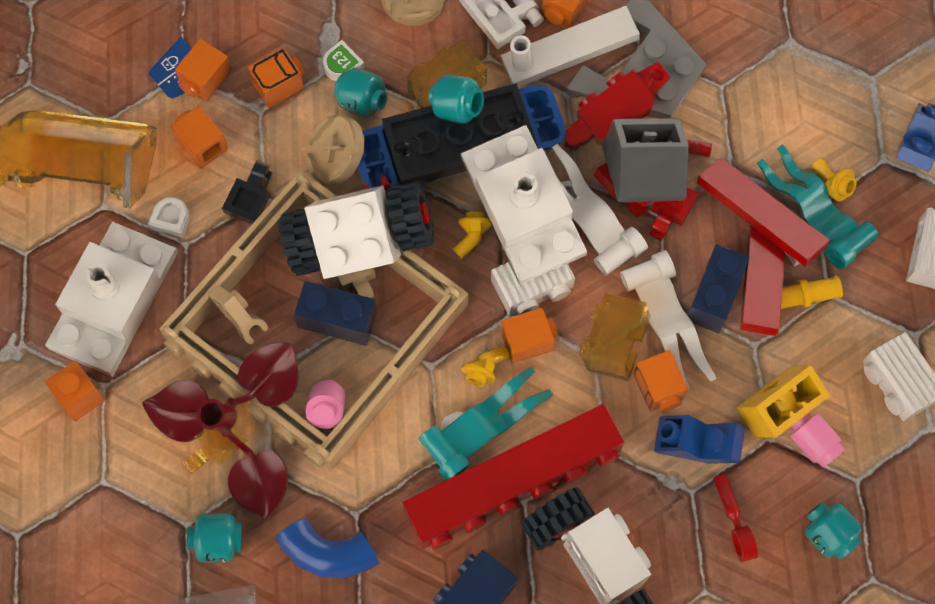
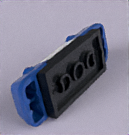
(429, 149)

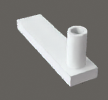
(568, 47)

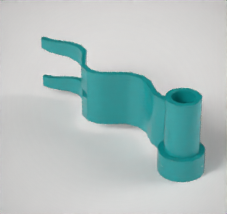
(818, 211)
(478, 426)

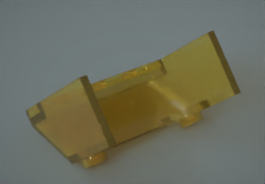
(79, 150)

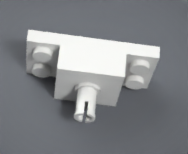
(524, 203)
(109, 297)

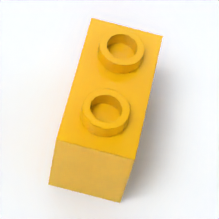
(783, 401)

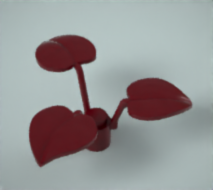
(185, 410)

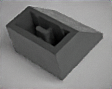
(647, 159)

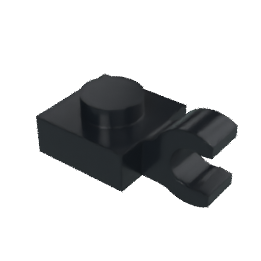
(248, 197)

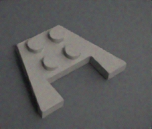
(661, 46)

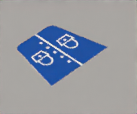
(164, 70)

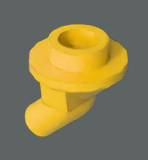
(839, 184)
(475, 225)
(481, 370)

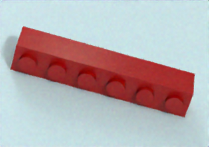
(513, 476)

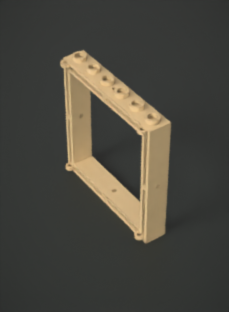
(291, 427)

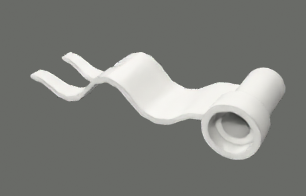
(599, 221)
(667, 317)

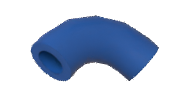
(324, 556)

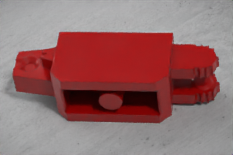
(626, 98)

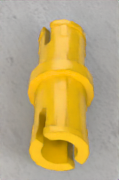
(806, 293)

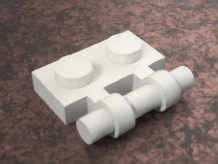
(500, 20)

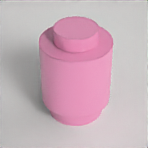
(325, 404)
(817, 439)

